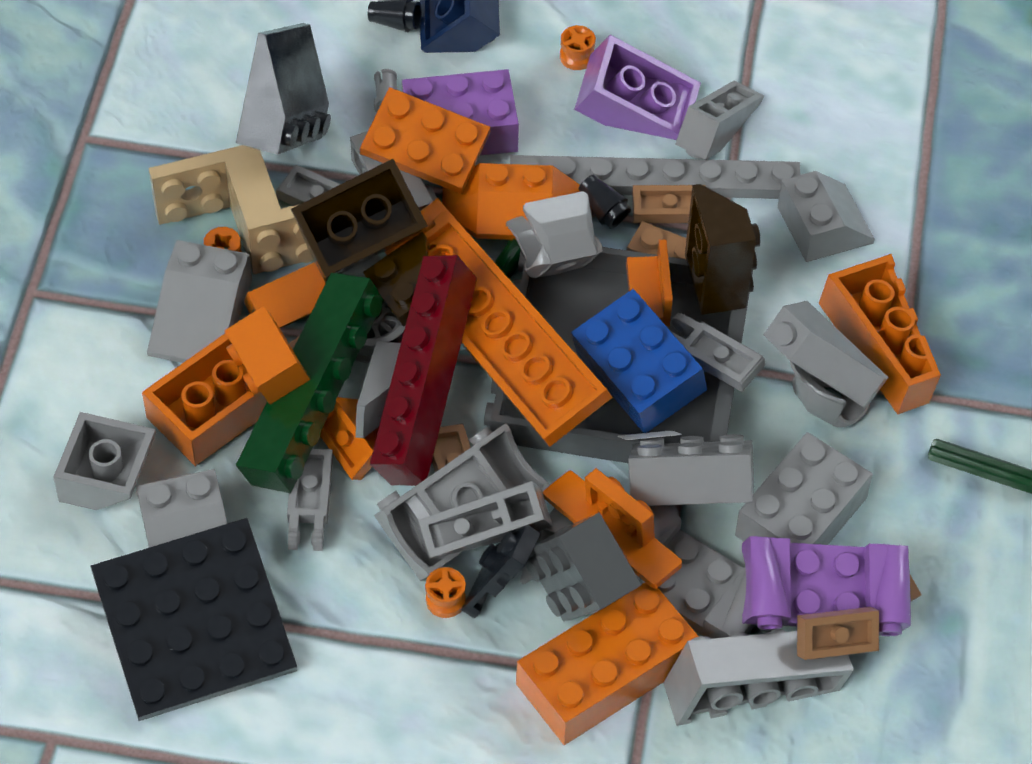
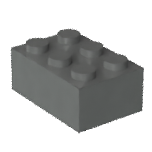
(581, 568)

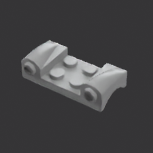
(480, 471)
(708, 587)

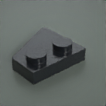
(499, 566)

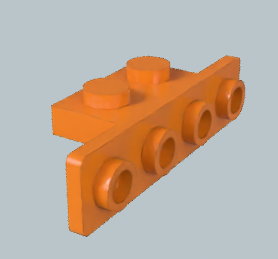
(627, 518)

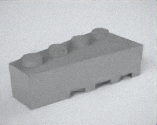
(750, 670)

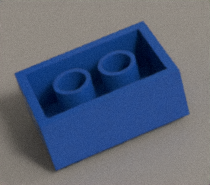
(639, 361)

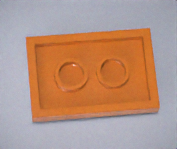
(425, 140)

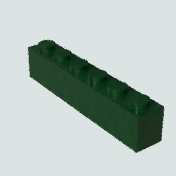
(327, 352)

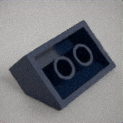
(458, 25)

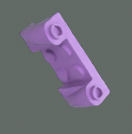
(820, 578)

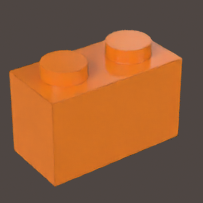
(266, 356)

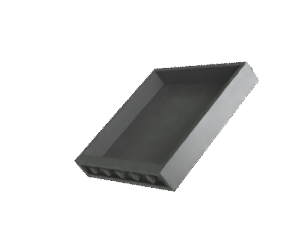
(577, 296)

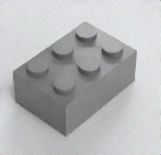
(692, 471)
(806, 496)

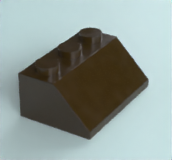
(359, 219)
(720, 251)

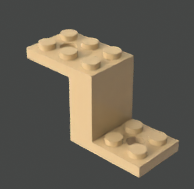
(238, 181)

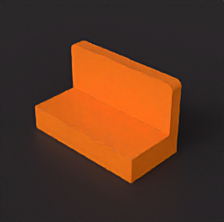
(652, 281)
(289, 296)
(340, 436)

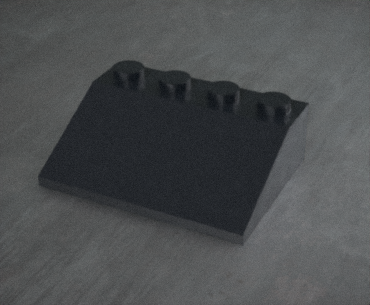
(284, 92)

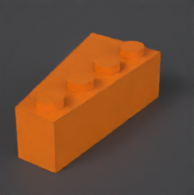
(874, 315)

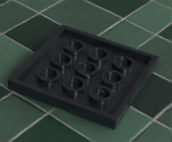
(193, 619)

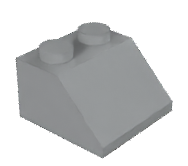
(822, 216)
(101, 461)

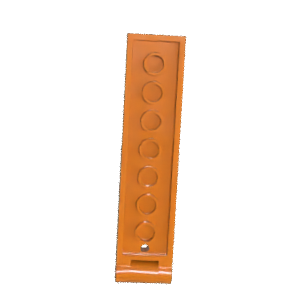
(515, 340)

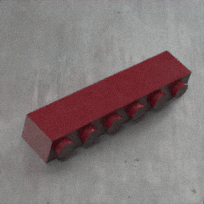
(423, 370)

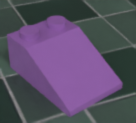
(635, 91)

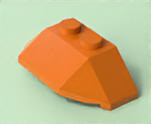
(499, 193)

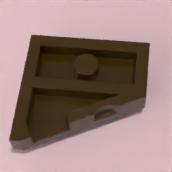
(397, 275)

